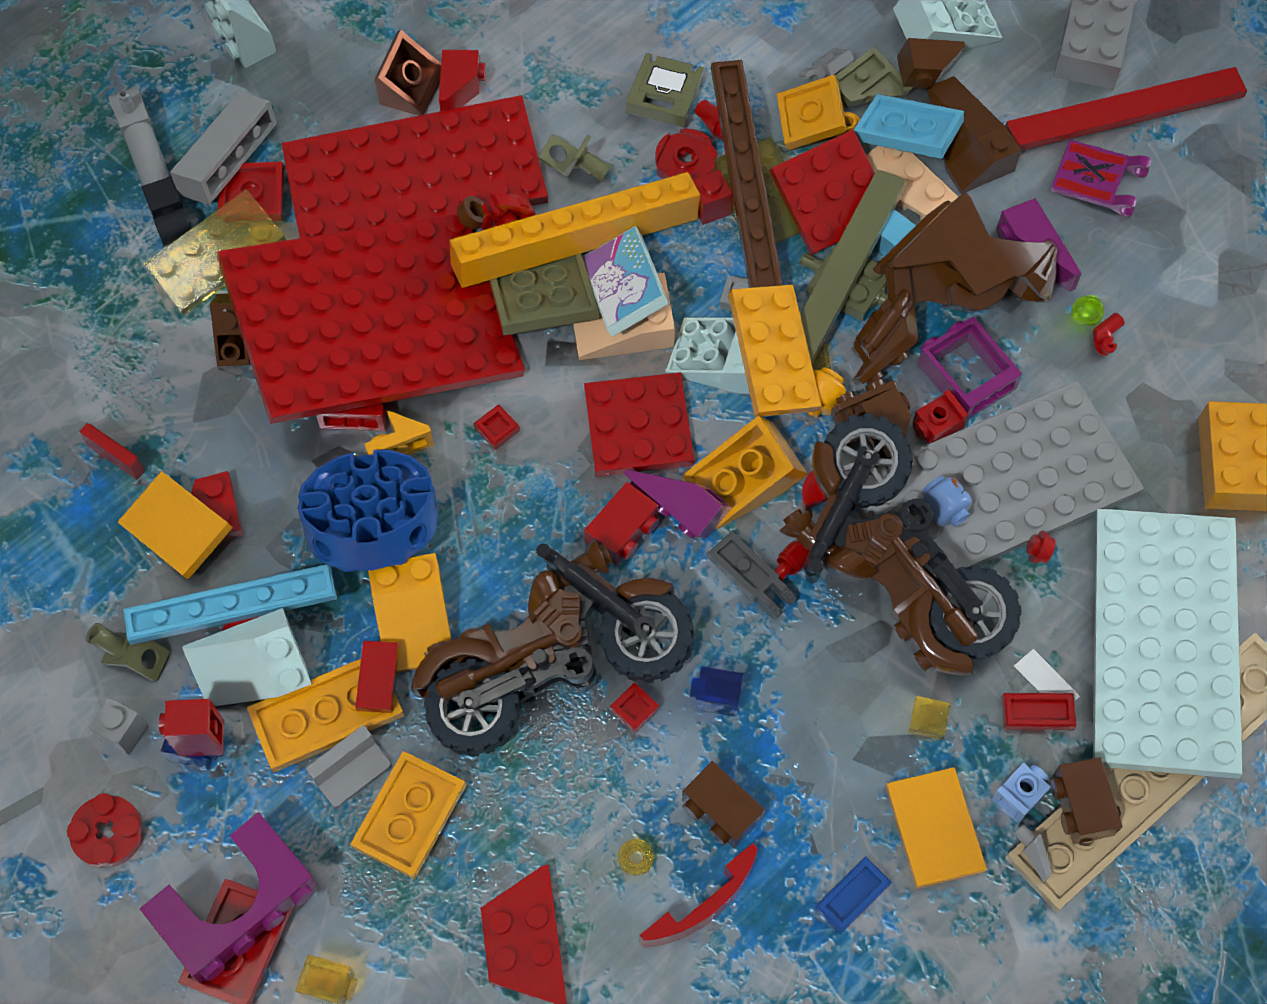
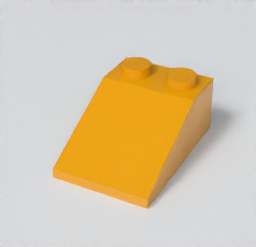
(749, 468)
(410, 607)

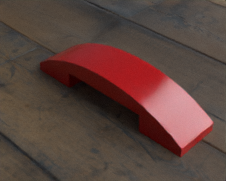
(668, 930)

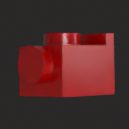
(951, 419)

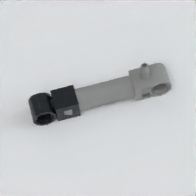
(150, 165)

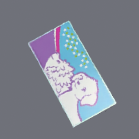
(624, 281)

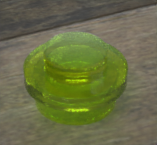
(1088, 310)

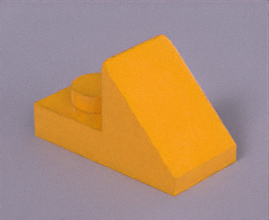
(407, 438)

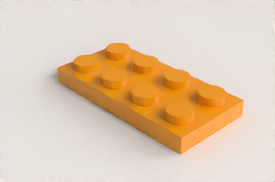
(774, 350)
(314, 717)

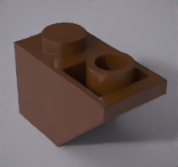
(227, 336)

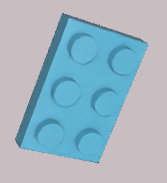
(909, 126)

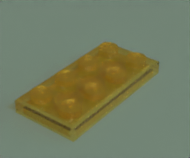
(190, 265)

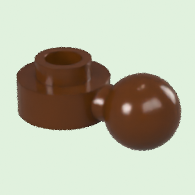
(471, 212)

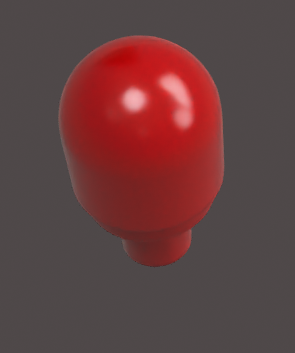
(791, 559)

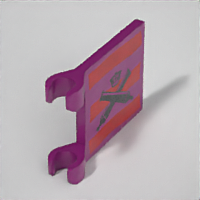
(1096, 174)

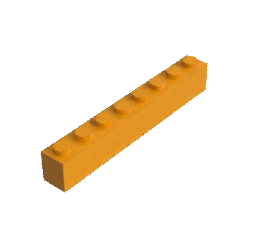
(573, 229)

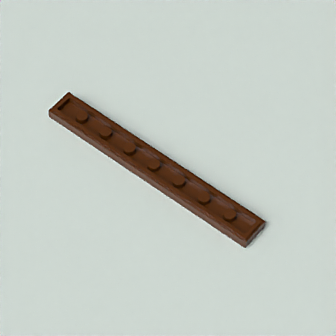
(746, 174)

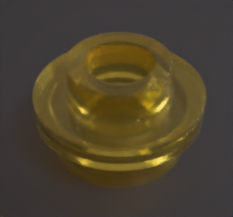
(636, 846)

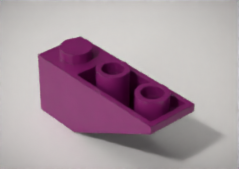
(690, 503)

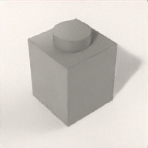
(118, 725)

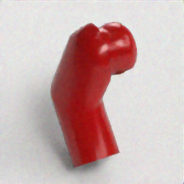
(1103, 334)

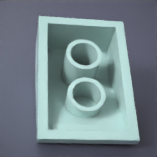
(248, 661)

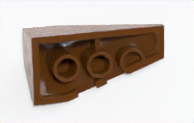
(982, 145)

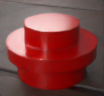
(1040, 548)

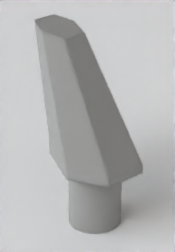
(1035, 851)

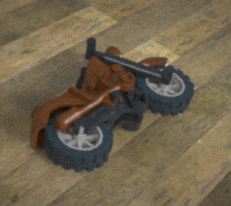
(926, 591)
(549, 648)

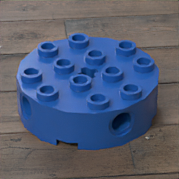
(368, 510)

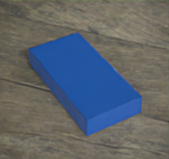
(852, 895)

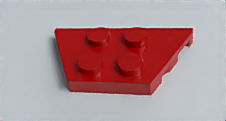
(524, 939)

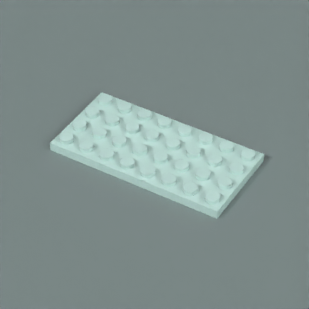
(1166, 644)

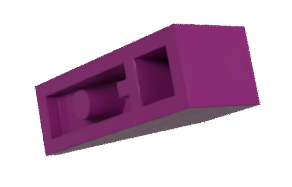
(1030, 224)

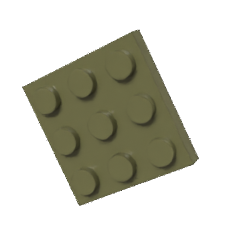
(545, 296)

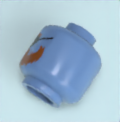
(948, 501)

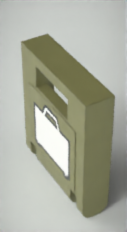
(667, 82)

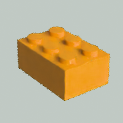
(1234, 455)

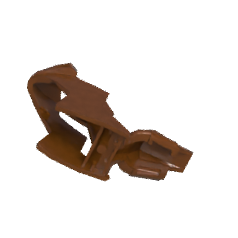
(953, 264)

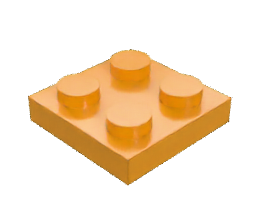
(811, 112)

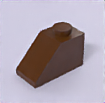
(927, 60)
(891, 405)

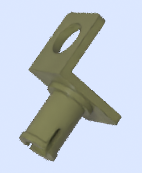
(574, 158)
(120, 653)

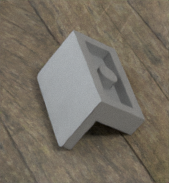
(348, 767)

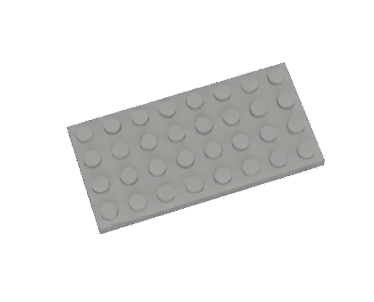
(1025, 475)

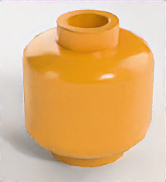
(829, 388)

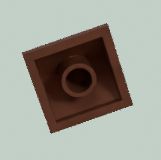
(407, 76)

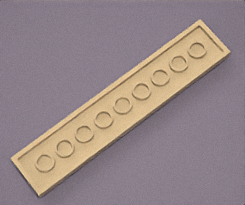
(1139, 798)

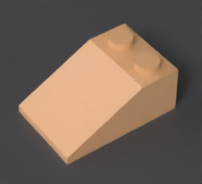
(649, 334)

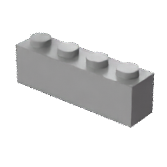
(223, 148)

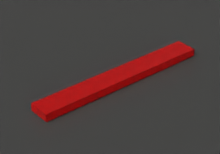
(1127, 108)

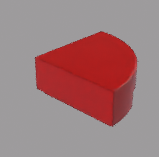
(811, 493)

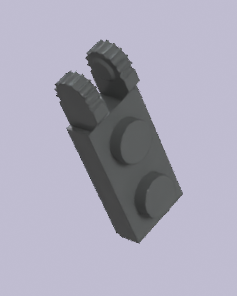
(750, 573)

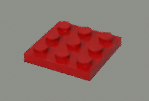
(824, 188)
(638, 424)

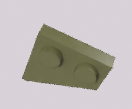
(870, 76)

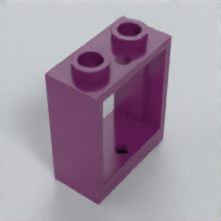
(970, 331)

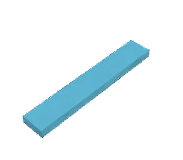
(229, 604)

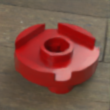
(679, 144)
(85, 826)

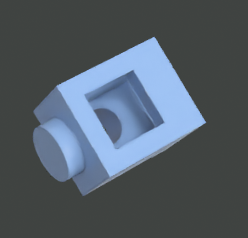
(1014, 800)

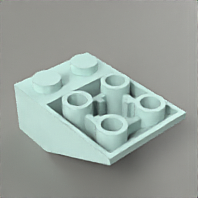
(948, 20)
(242, 30)
(709, 354)

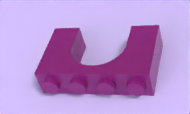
(207, 946)

